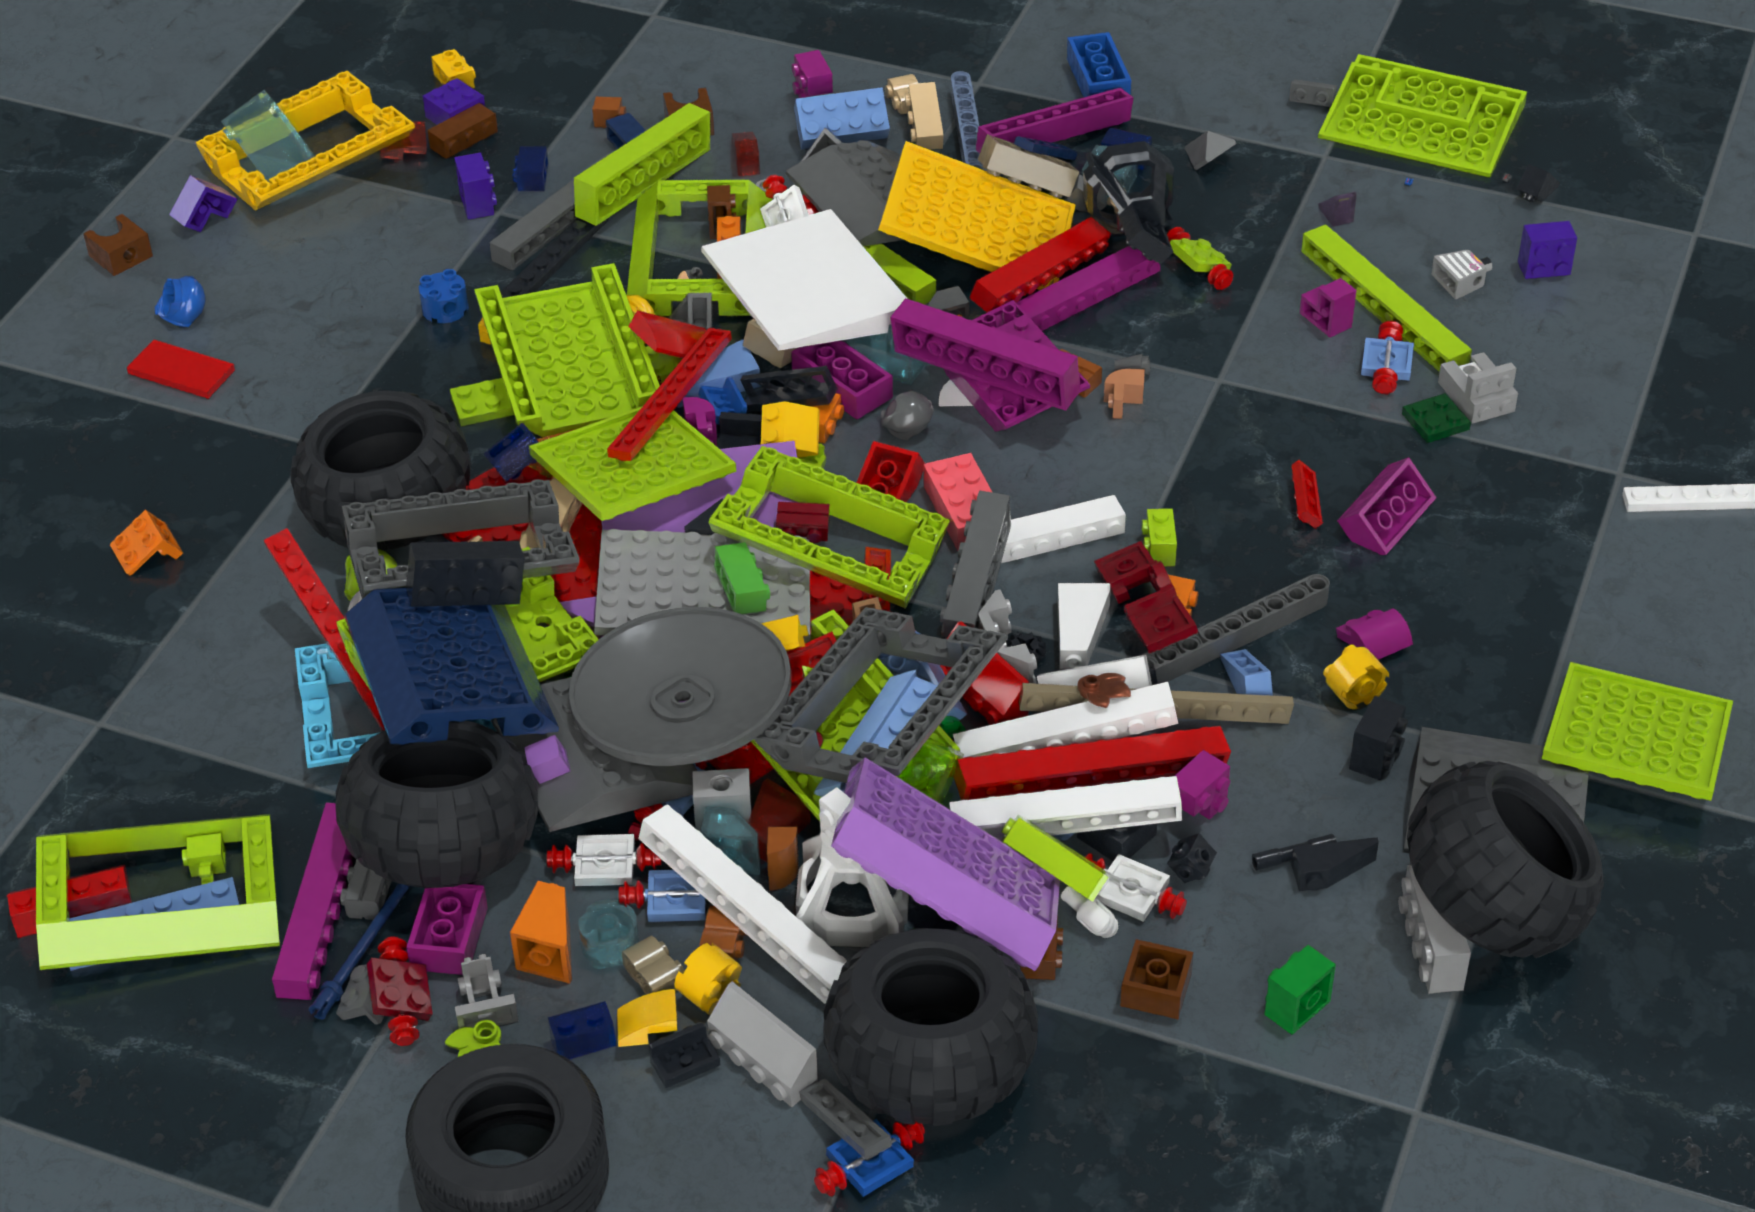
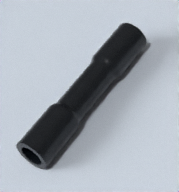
(1277, 856)

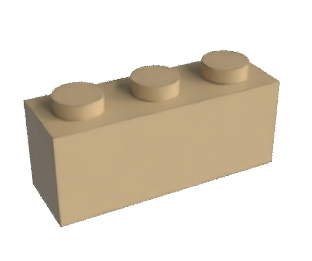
(924, 115)

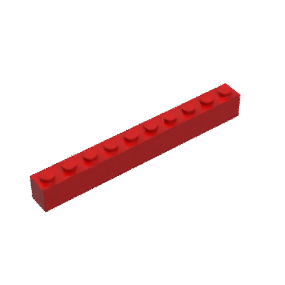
(1086, 763)

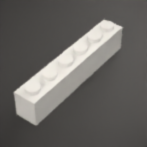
(1064, 527)

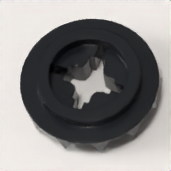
(1036, 645)

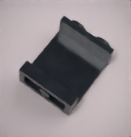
(739, 430)

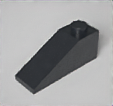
(1328, 863)

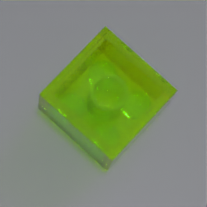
(932, 769)

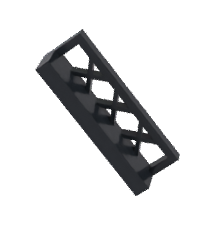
(810, 394)

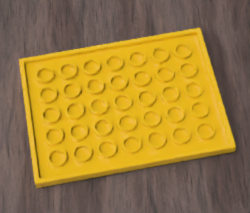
(969, 211)

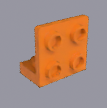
(142, 540)

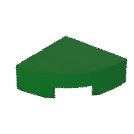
(951, 726)

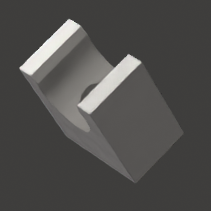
(721, 789)

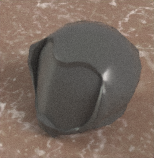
(907, 415)

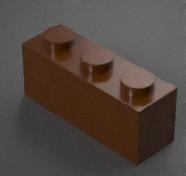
(462, 130)

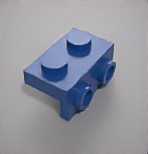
(724, 399)

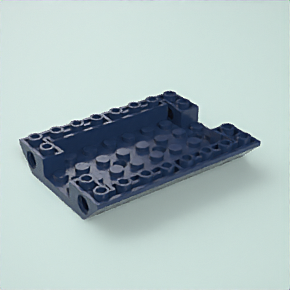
(445, 667)

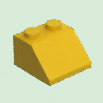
(791, 422)

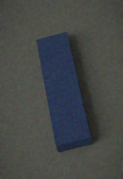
(1045, 148)

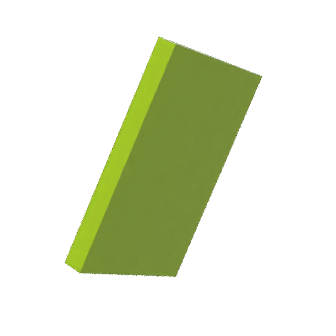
(1423, 115)

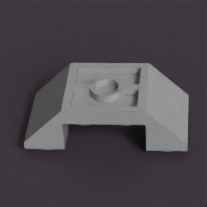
(995, 618)

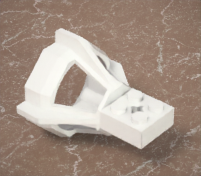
(830, 870)

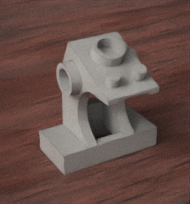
(481, 980)

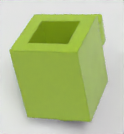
(205, 856)

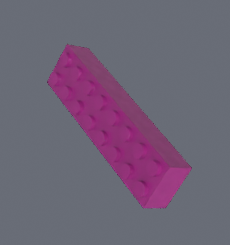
(986, 354)

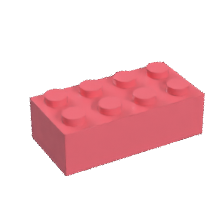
(951, 488)

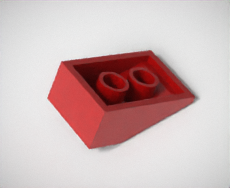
(892, 470)

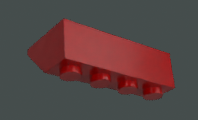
(995, 690)
(85, 895)

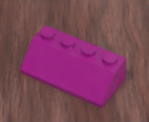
(1387, 507)

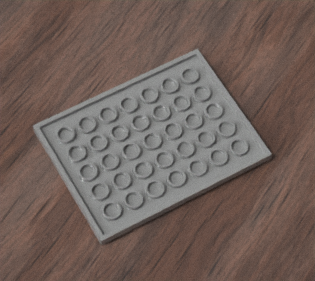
(673, 570)

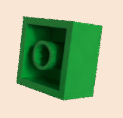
(1299, 989)

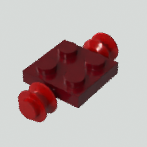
(399, 990)

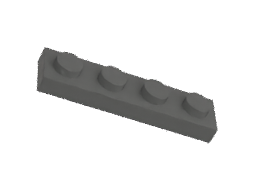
(845, 1118)

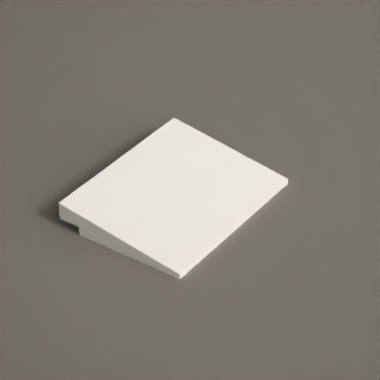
(807, 281)

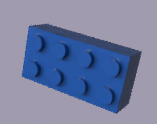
(1097, 64)

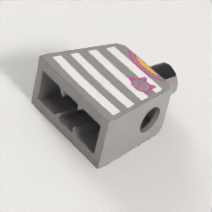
(1460, 272)

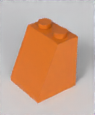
(543, 934)

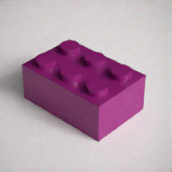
(447, 927)

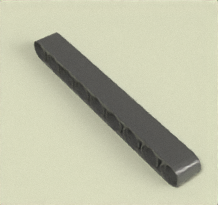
(1241, 627)

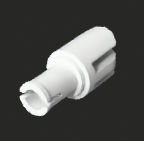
(1090, 914)

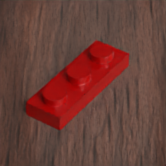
(1306, 494)

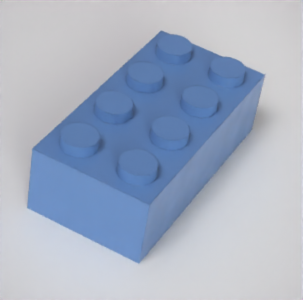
(847, 115)

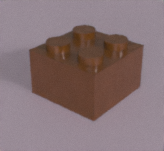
(1156, 979)

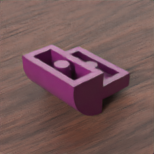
(701, 416)
(1377, 631)

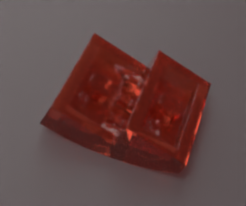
(412, 144)

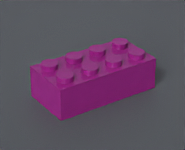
(858, 379)

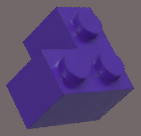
(198, 201)

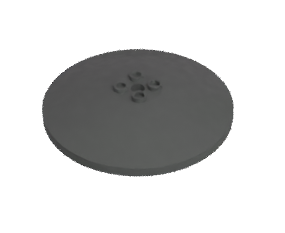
(710, 657)

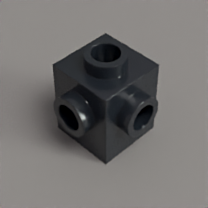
(1192, 858)

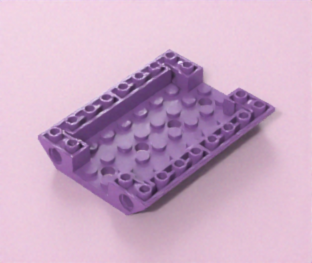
(947, 864)

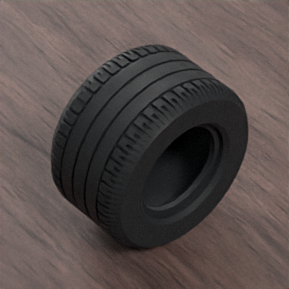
(500, 1089)

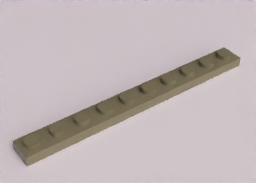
(1187, 704)

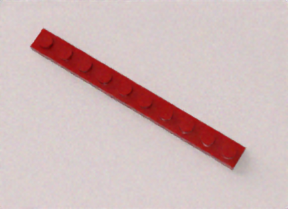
(669, 395)
(318, 605)

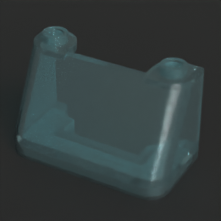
(266, 136)

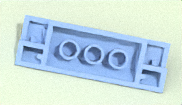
(885, 718)

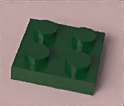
(1436, 418)

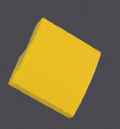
(646, 1015)

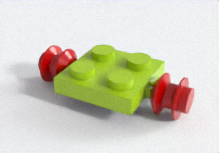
(1201, 257)

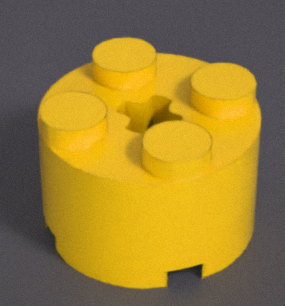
(1356, 676)
(707, 976)

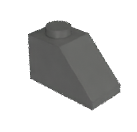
(951, 301)

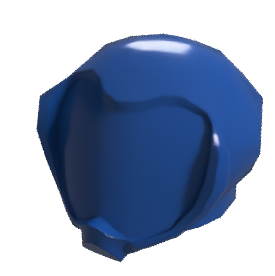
(181, 301)

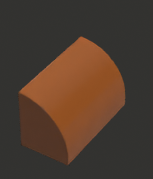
(782, 856)

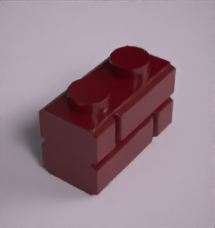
(804, 520)

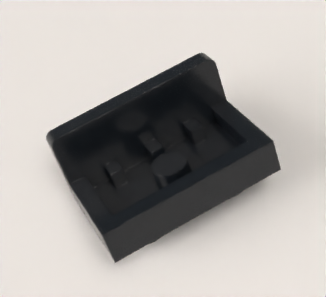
(683, 1055)

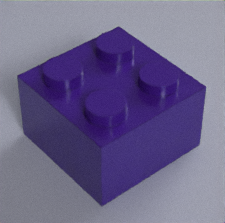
(450, 100)
(475, 185)
(1547, 249)

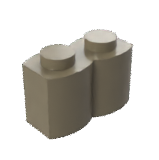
(651, 965)

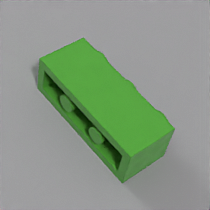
(741, 578)

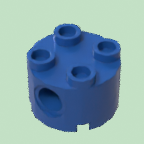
(443, 296)

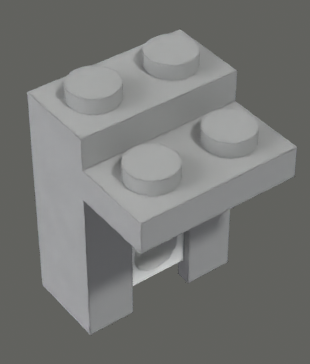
(1480, 387)

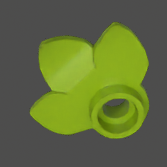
(470, 1039)

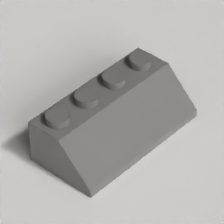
(762, 1045)

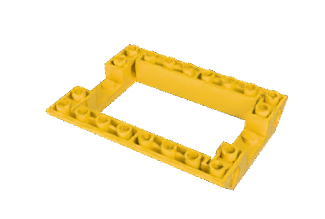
(303, 111)

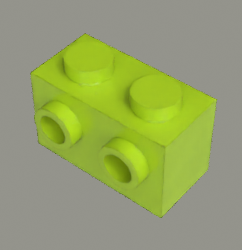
(1160, 535)

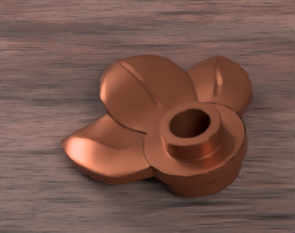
(1103, 687)

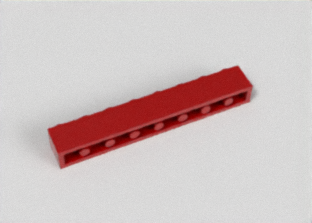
(1040, 265)

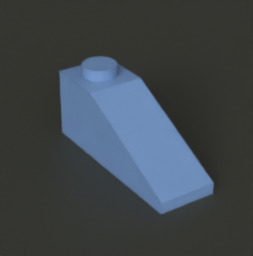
(1247, 673)

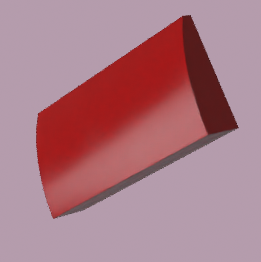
(666, 334)

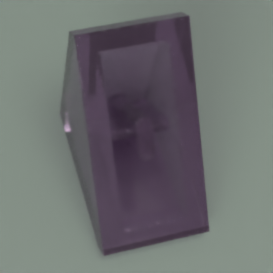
(1339, 208)

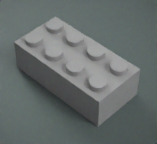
(1435, 943)

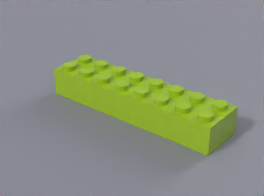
(641, 163)

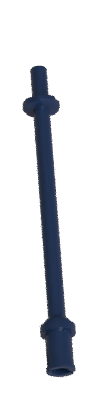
(332, 990)

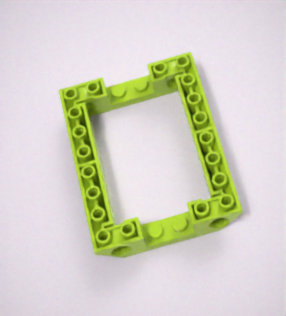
(667, 199)
(849, 502)
(160, 934)

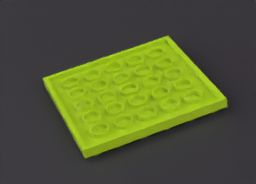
(667, 464)
(1639, 731)

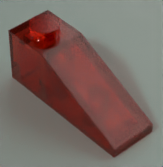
(746, 153)

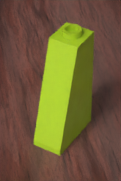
(1054, 857)

